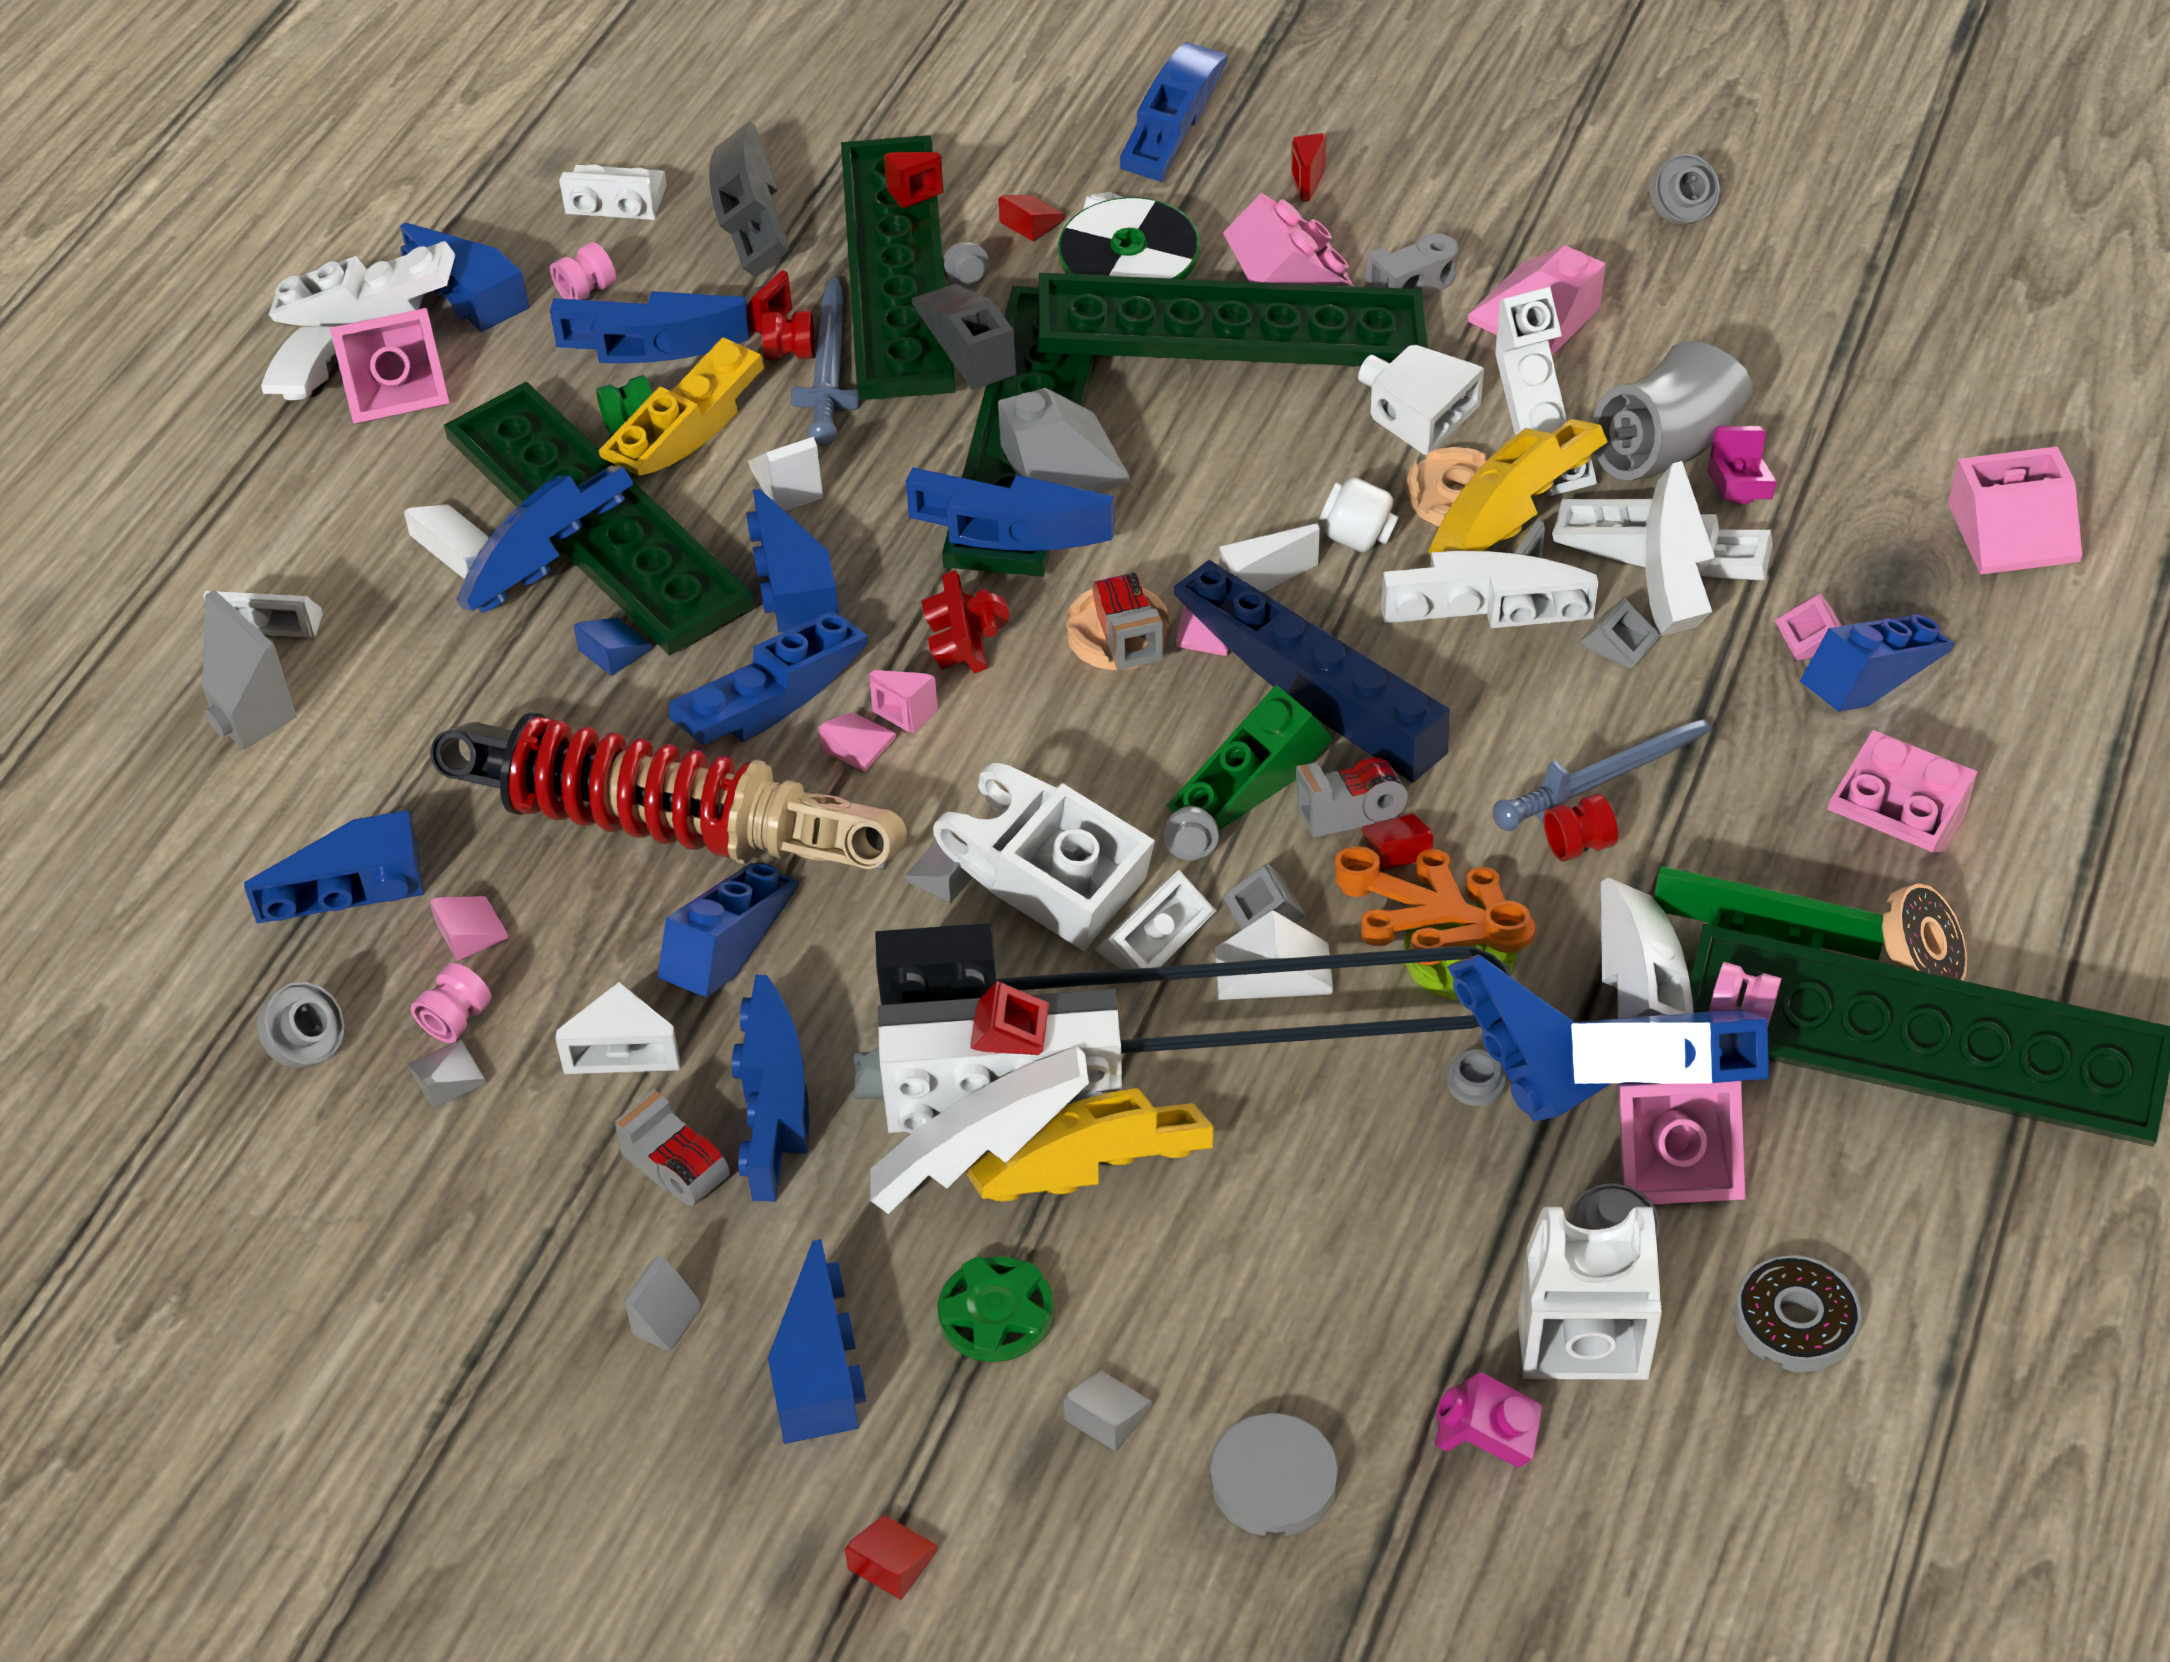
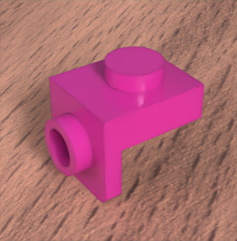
(1738, 464)
(1489, 1418)

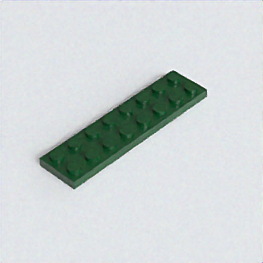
(891, 260)
(1226, 319)
(986, 460)
(630, 551)
(1951, 1037)

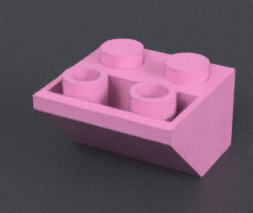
(1283, 247)
(2017, 510)
(1905, 792)

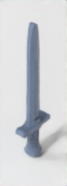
(825, 392)
(1562, 786)

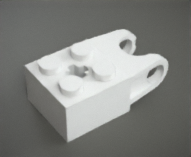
(1049, 853)
(1590, 1299)

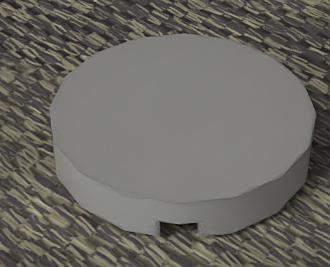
(1273, 1474)

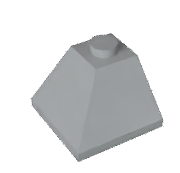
(1058, 442)
(241, 676)

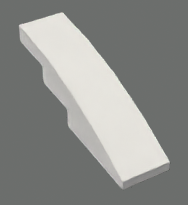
(1619, 529)
(992, 1119)

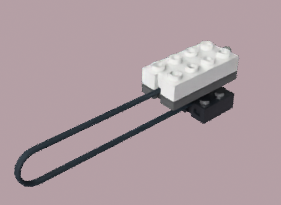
(939, 974)

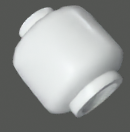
(1358, 515)

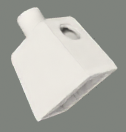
(1422, 394)

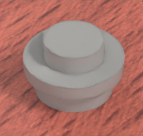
(965, 264)
(1190, 833)
(1476, 1078)

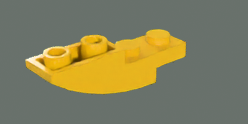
(684, 419)
(1501, 491)
(1091, 1131)

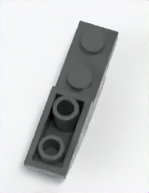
(743, 200)

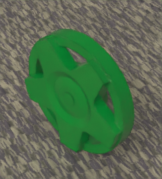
(995, 1307)

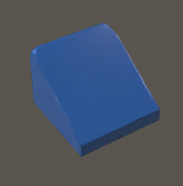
(610, 643)

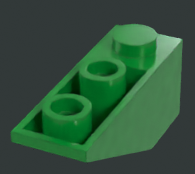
(1255, 759)

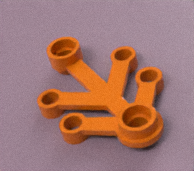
(1501, 924)

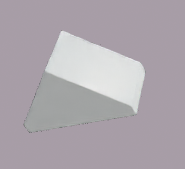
(790, 474)
(1273, 938)
(617, 1036)

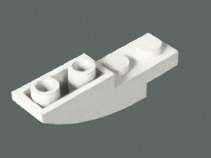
(351, 293)
(1499, 584)
(1641, 954)

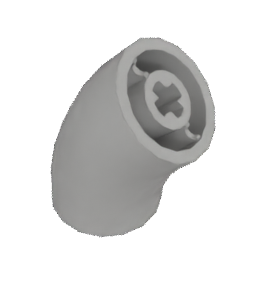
(1670, 411)

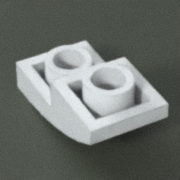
(300, 364)

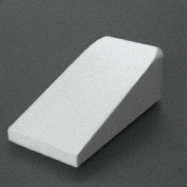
(1272, 558)

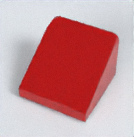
(1308, 163)
(913, 176)
(1028, 215)
(771, 298)
(1398, 840)
(1009, 1022)
(889, 1555)

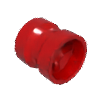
(786, 335)
(1583, 826)

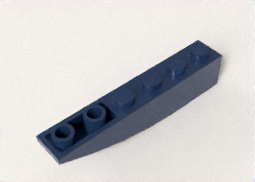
(1321, 672)

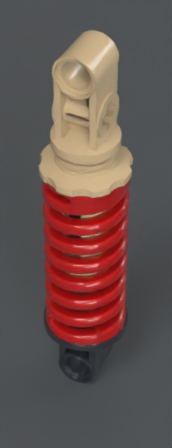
(662, 793)

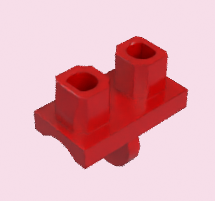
(968, 621)

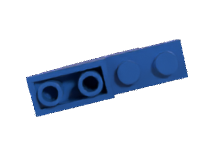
(1170, 108)
(662, 330)
(1022, 517)
(522, 543)
(777, 682)
(773, 1087)

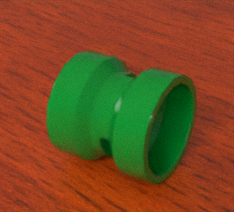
(621, 403)

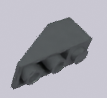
(970, 333)

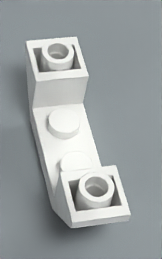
(1530, 375)

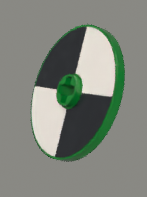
(1130, 240)

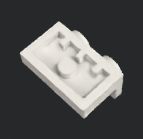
(613, 191)

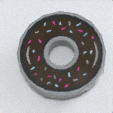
(1802, 1283)

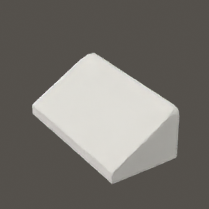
(446, 535)
(277, 613)
(1157, 925)

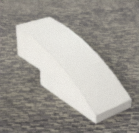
(1676, 555)

